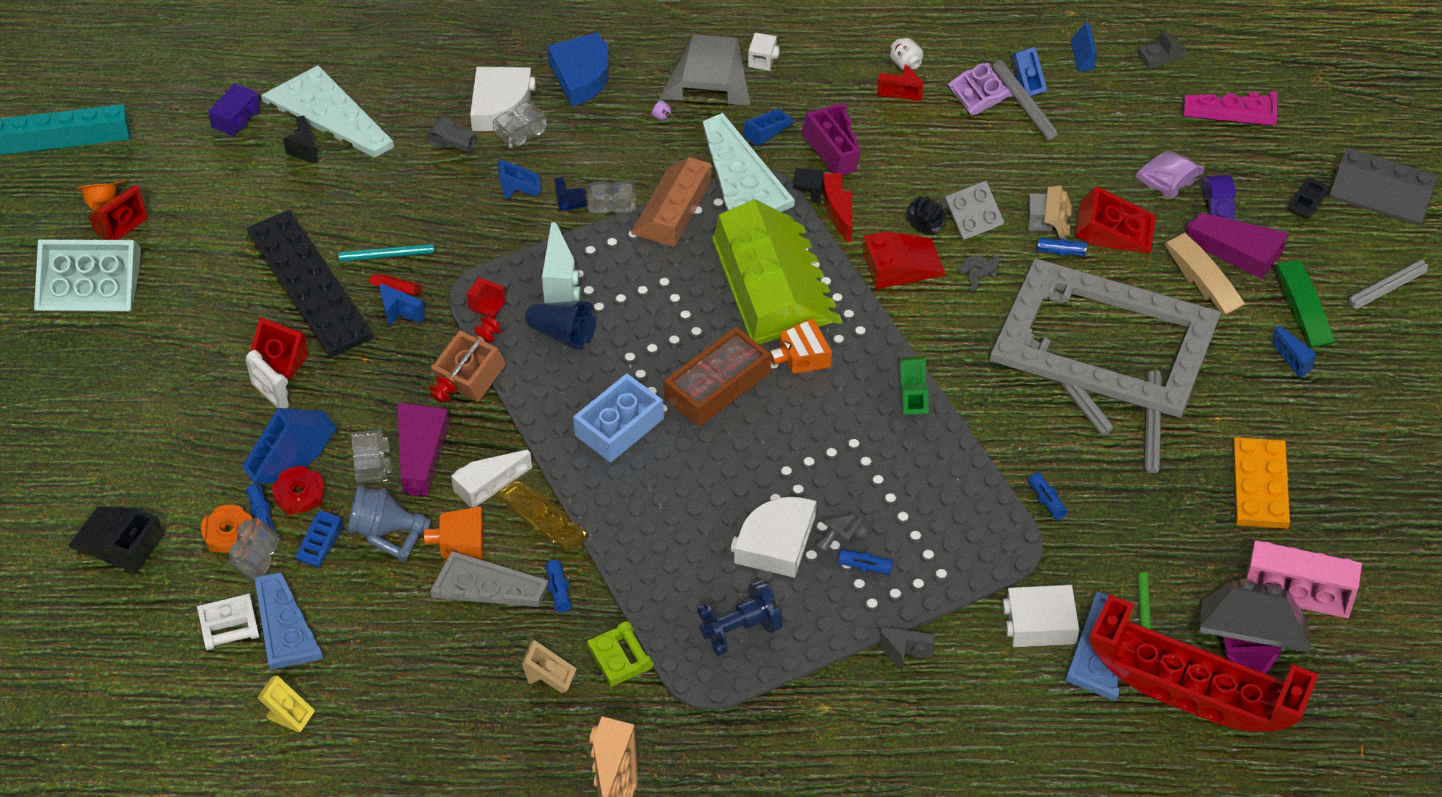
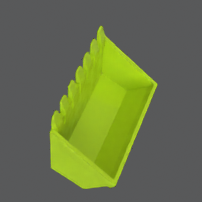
(770, 271)

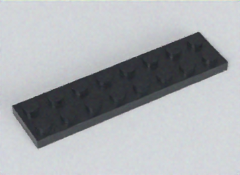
(309, 284)

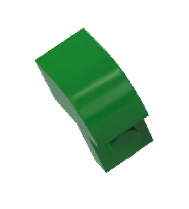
(913, 385)

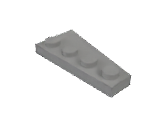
(486, 582)

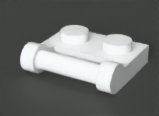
(267, 380)
(227, 614)

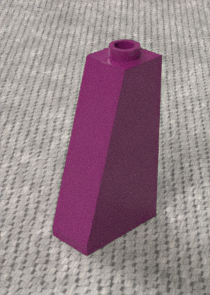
(1238, 243)
(420, 445)

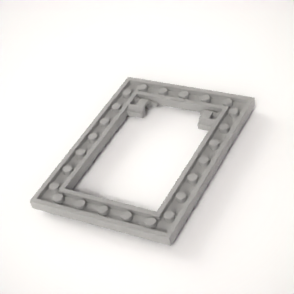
(1021, 351)

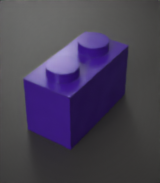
(234, 109)

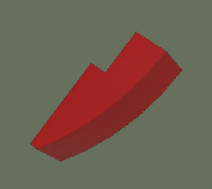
(838, 204)

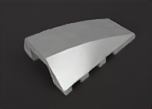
(710, 65)

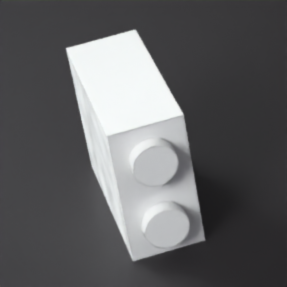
(1041, 616)

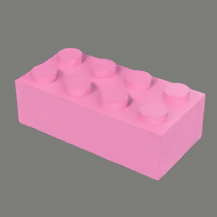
(1311, 578)

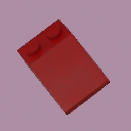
(1114, 222)
(900, 258)

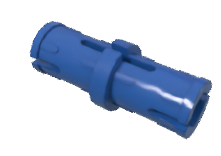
(1062, 247)
(258, 504)
(1055, 507)
(848, 558)
(558, 586)

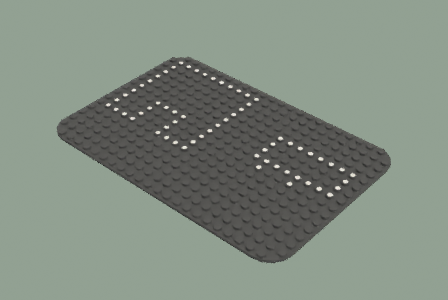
(682, 492)

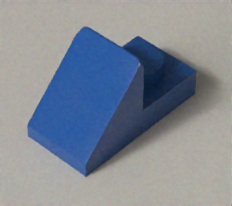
(1029, 71)
(516, 177)
(400, 303)

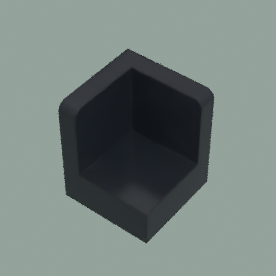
(809, 180)

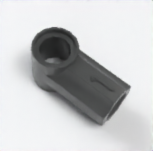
(446, 133)

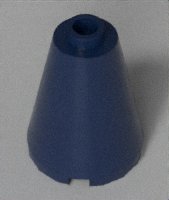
(564, 321)

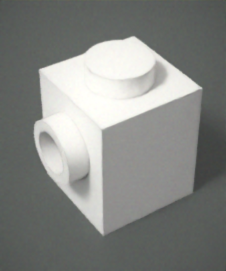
(763, 51)

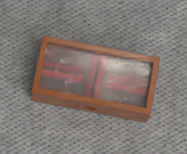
(717, 376)

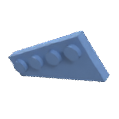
(284, 627)
(1086, 667)

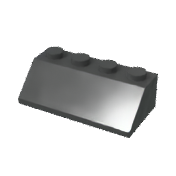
(1383, 186)

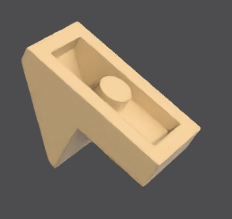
(547, 666)

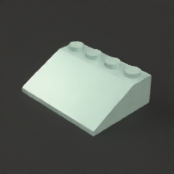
(86, 275)

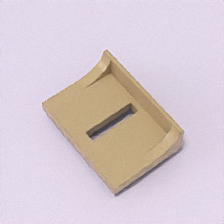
(1058, 209)

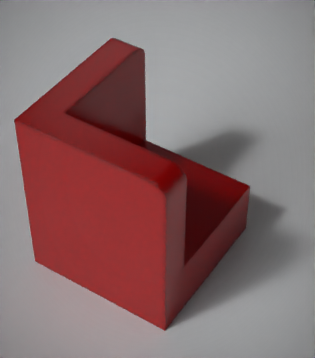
(486, 298)

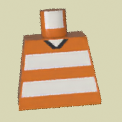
(802, 348)

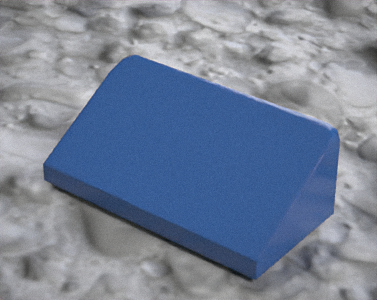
(1084, 49)

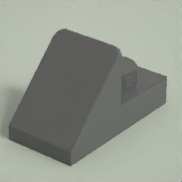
(1162, 52)
(901, 642)

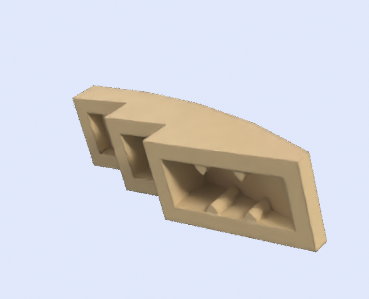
(1205, 273)

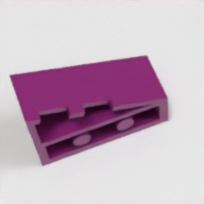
(832, 138)

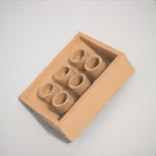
(614, 758)

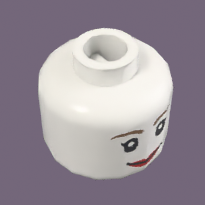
(906, 52)

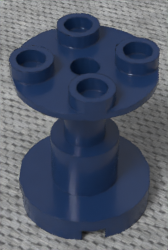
(747, 614)

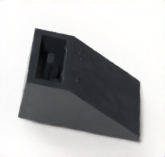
(119, 536)

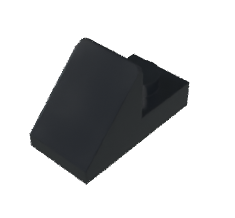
(301, 143)

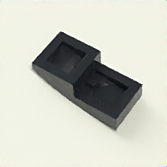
(1309, 198)

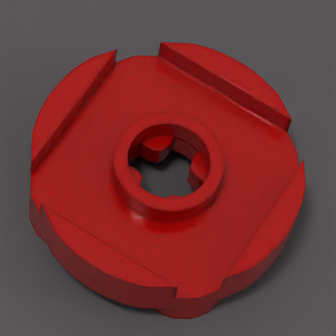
(300, 502)

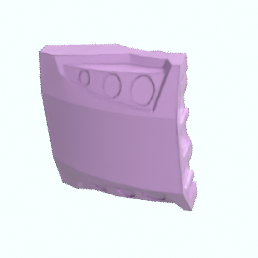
(979, 89)
(1169, 173)

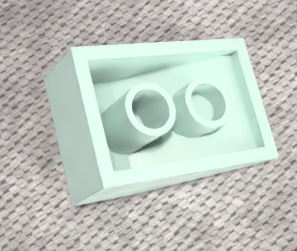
(559, 270)

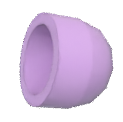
(660, 110)

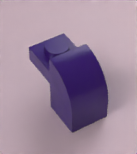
(1220, 194)

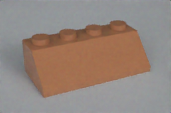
(674, 202)

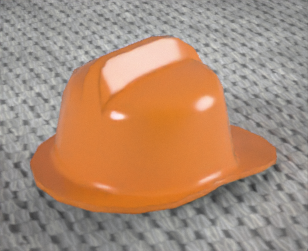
(98, 194)

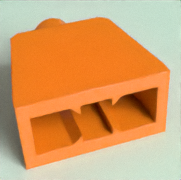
(458, 532)

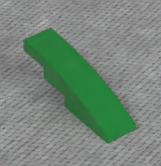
(1305, 304)

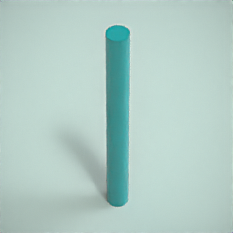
(386, 252)

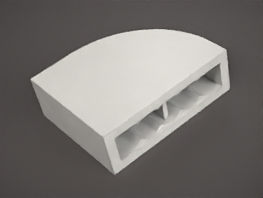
(497, 92)
(775, 535)

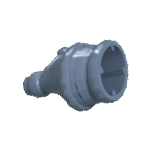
(377, 514)

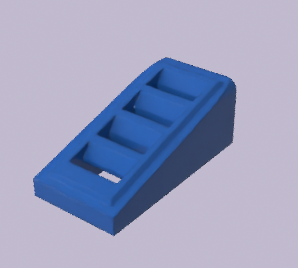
(765, 127)
(1293, 351)
(322, 523)

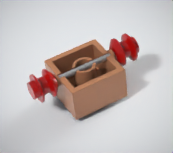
(468, 363)

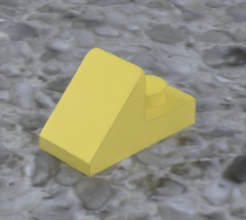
(285, 705)

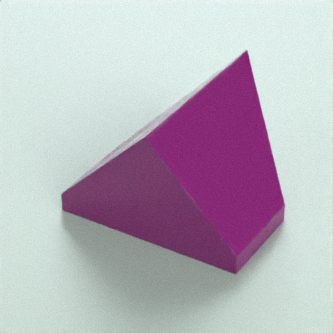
(1251, 654)

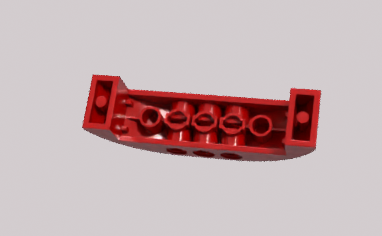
(1196, 678)

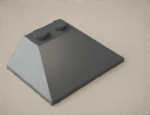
(1255, 615)

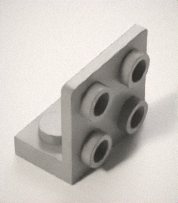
(973, 210)

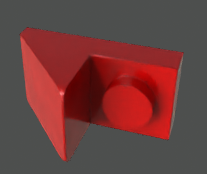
(907, 86)

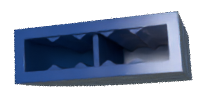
(580, 67)
(288, 441)

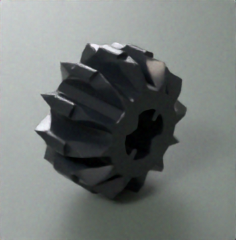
(926, 215)

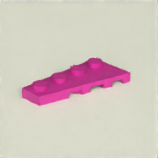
(1233, 108)

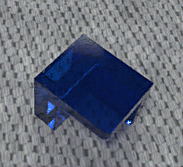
(569, 198)

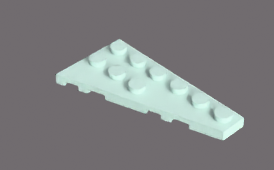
(329, 110)
(740, 169)

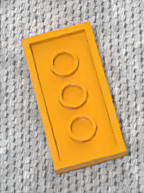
(1261, 483)

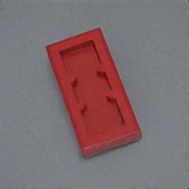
(396, 283)

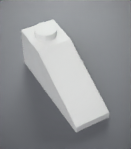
(488, 476)

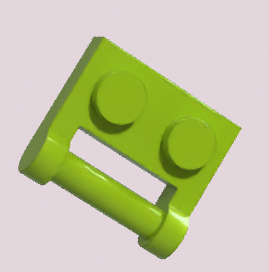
(612, 658)

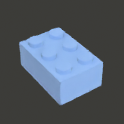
(618, 417)

